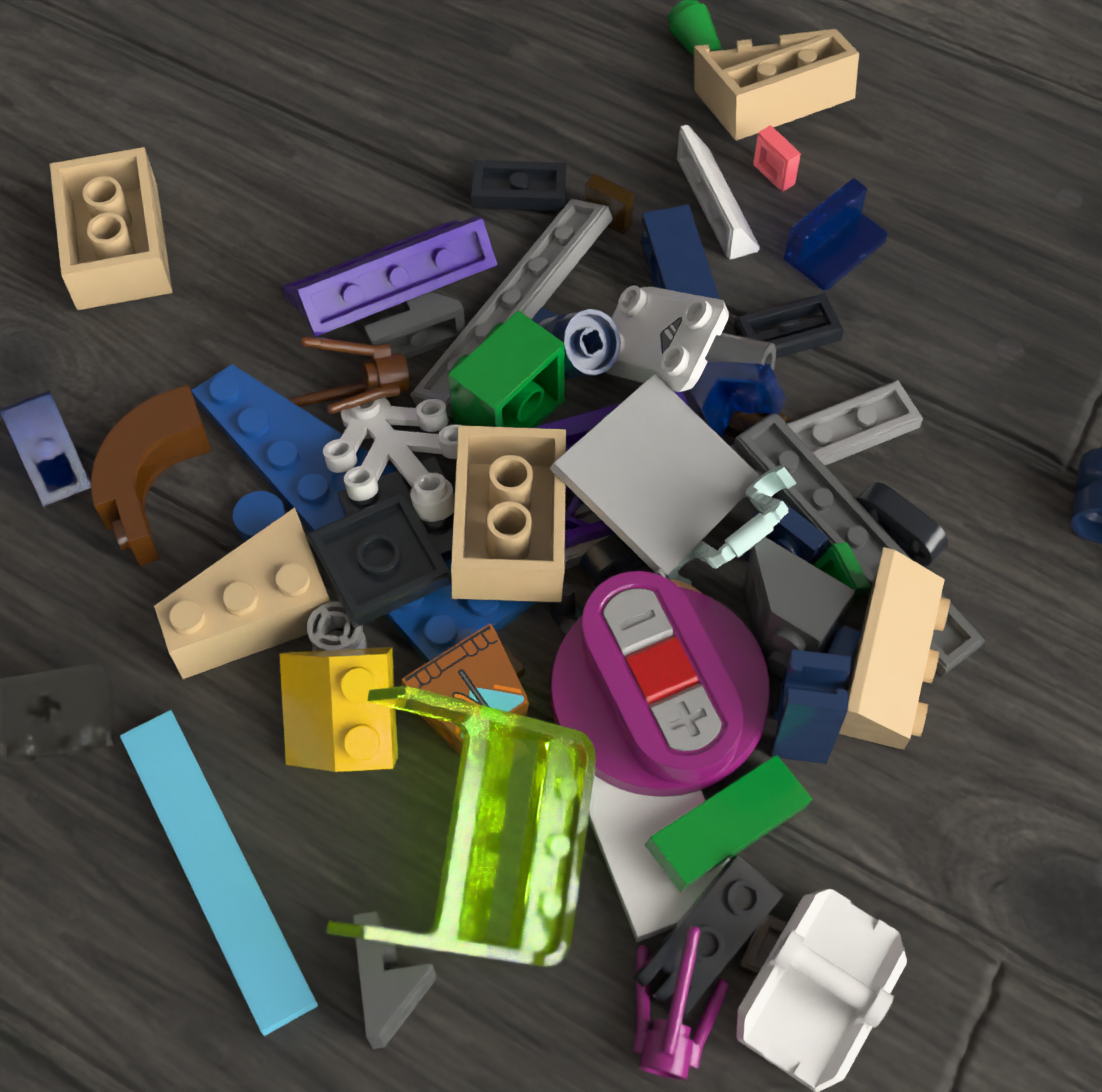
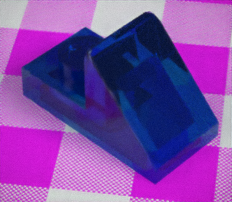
(736, 387)
(46, 448)

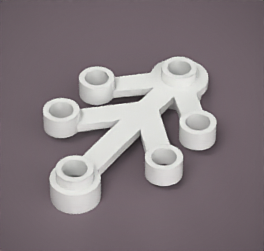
(430, 492)

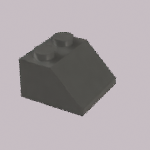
(791, 604)

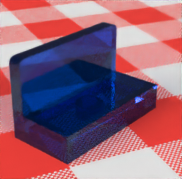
(834, 237)

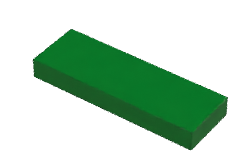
(727, 823)

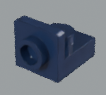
(796, 536)

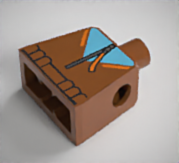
(472, 672)

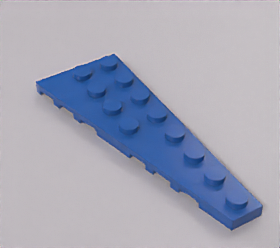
(288, 454)

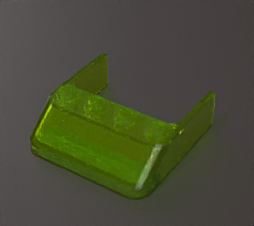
(510, 836)

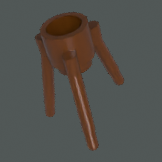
(382, 376)

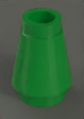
(693, 26)

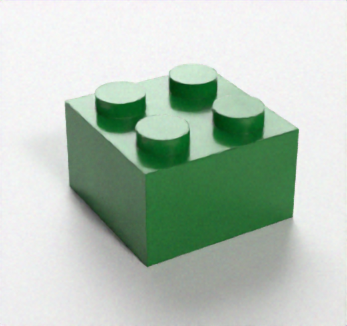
(510, 377)

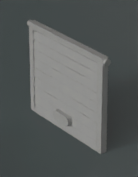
(656, 475)

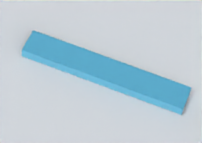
(219, 874)

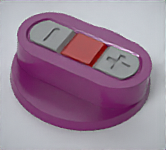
(661, 686)

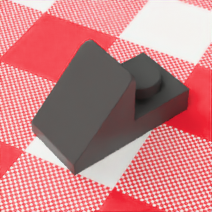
(422, 326)
(386, 993)

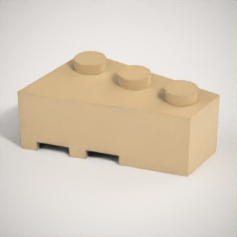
(775, 81)
(244, 600)

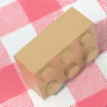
(110, 229)
(508, 515)

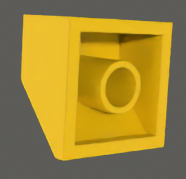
(328, 709)

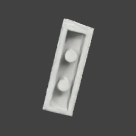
(714, 196)

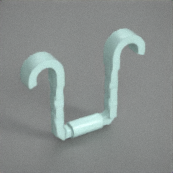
(754, 530)

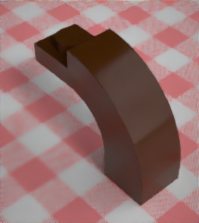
(134, 455)

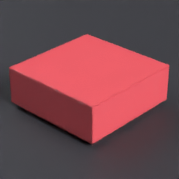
(776, 158)

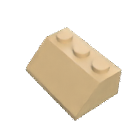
(895, 652)

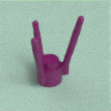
(667, 1047)

